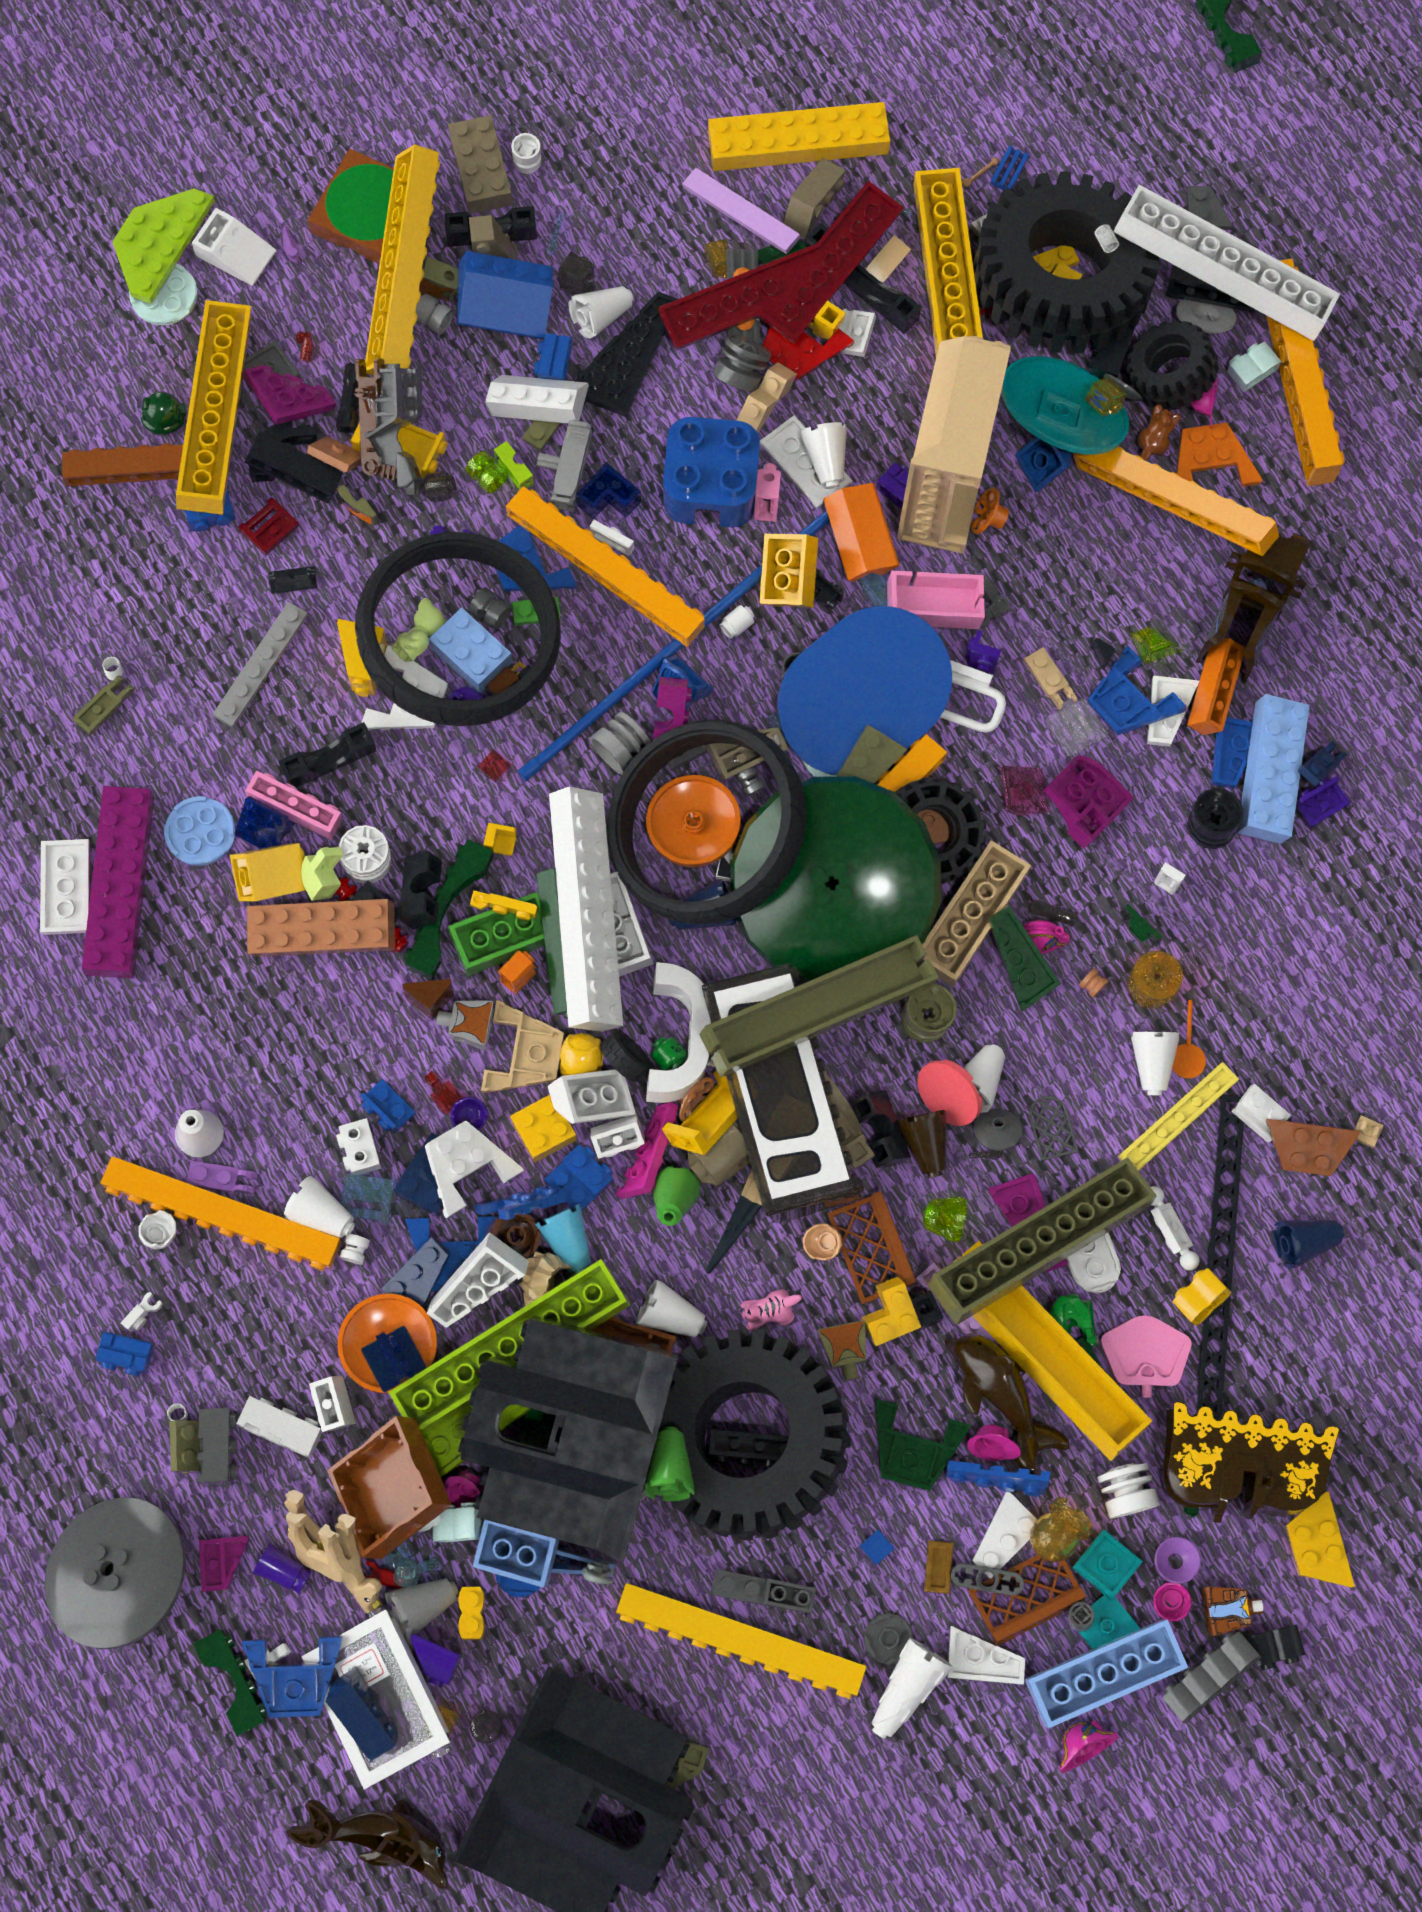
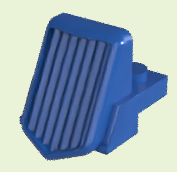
(677, 668)

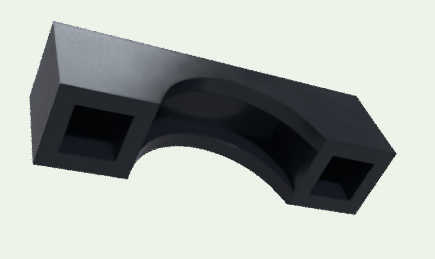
(517, 223)
(308, 766)

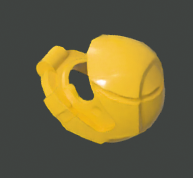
(580, 1054)

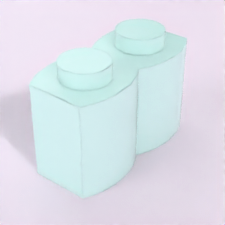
(1253, 366)
(458, 1524)

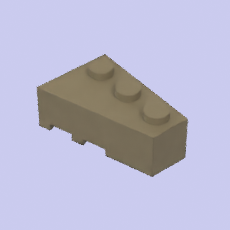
(813, 196)
(489, 238)
(733, 759)

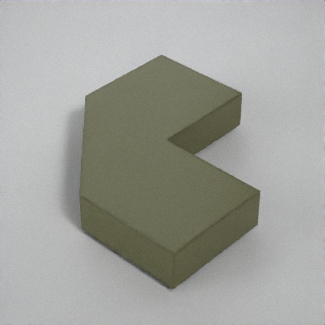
(691, 1765)

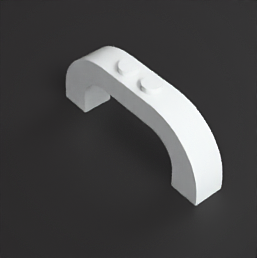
(687, 987)

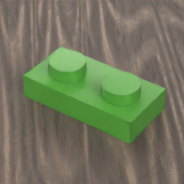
(525, 613)

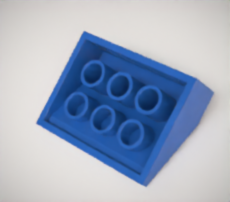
(504, 294)

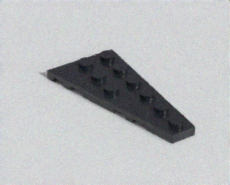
(624, 362)

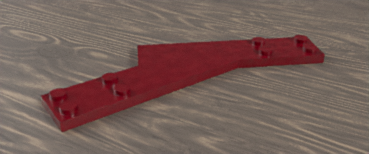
(791, 288)

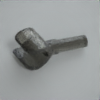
(993, 1155)

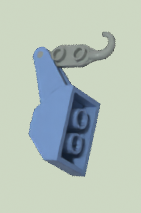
(532, 1556)

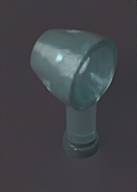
(407, 1572)

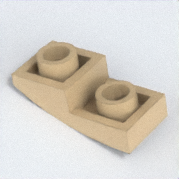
(888, 259)

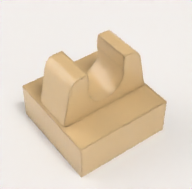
(1368, 1130)

